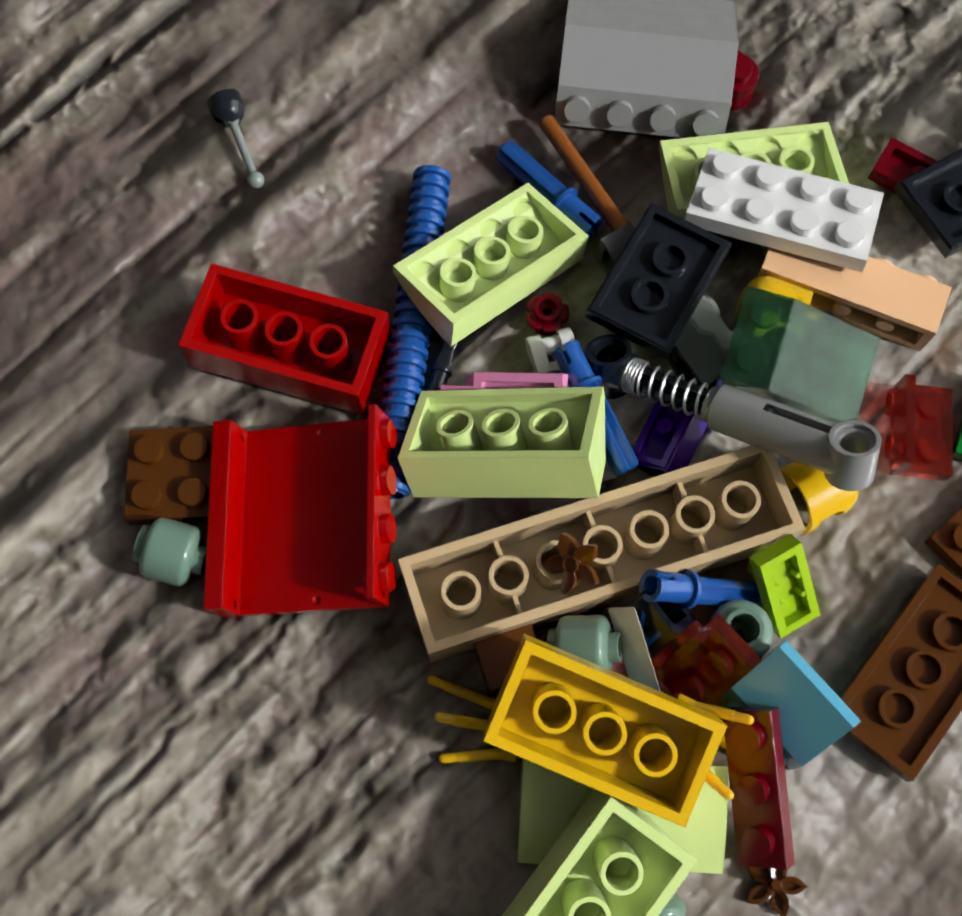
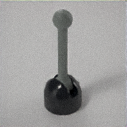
(228, 110)

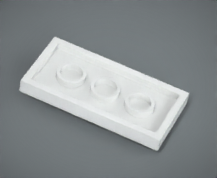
(785, 209)

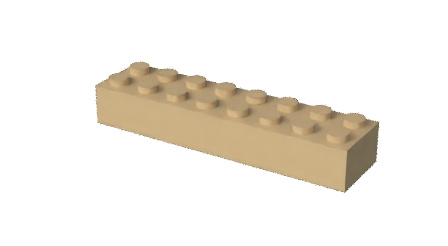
(664, 523)

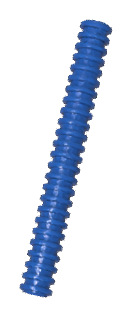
(410, 327)

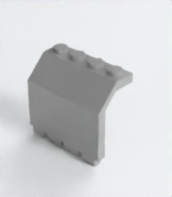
(648, 66)

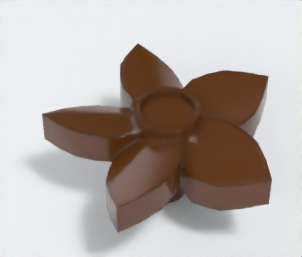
(573, 561)
(773, 887)

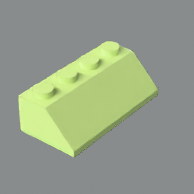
(506, 443)
(606, 865)

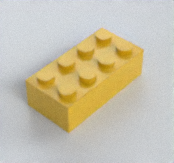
(604, 730)

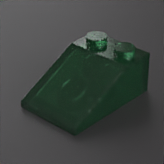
(798, 356)

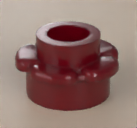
(546, 324)

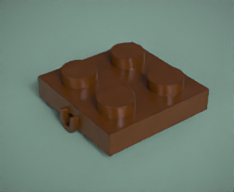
(168, 474)

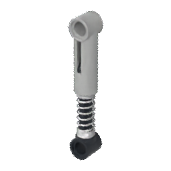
(841, 450)

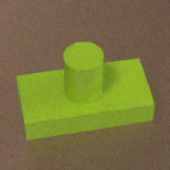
(784, 585)

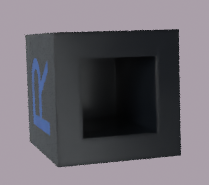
(661, 623)

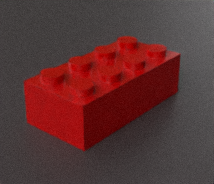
(286, 338)

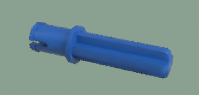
(530, 171)
(617, 448)
(689, 589)

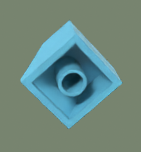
(808, 708)

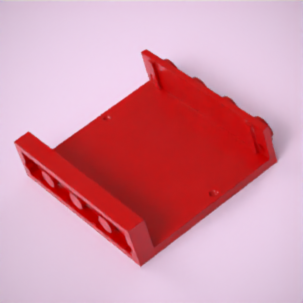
(301, 517)

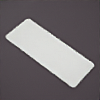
(635, 650)

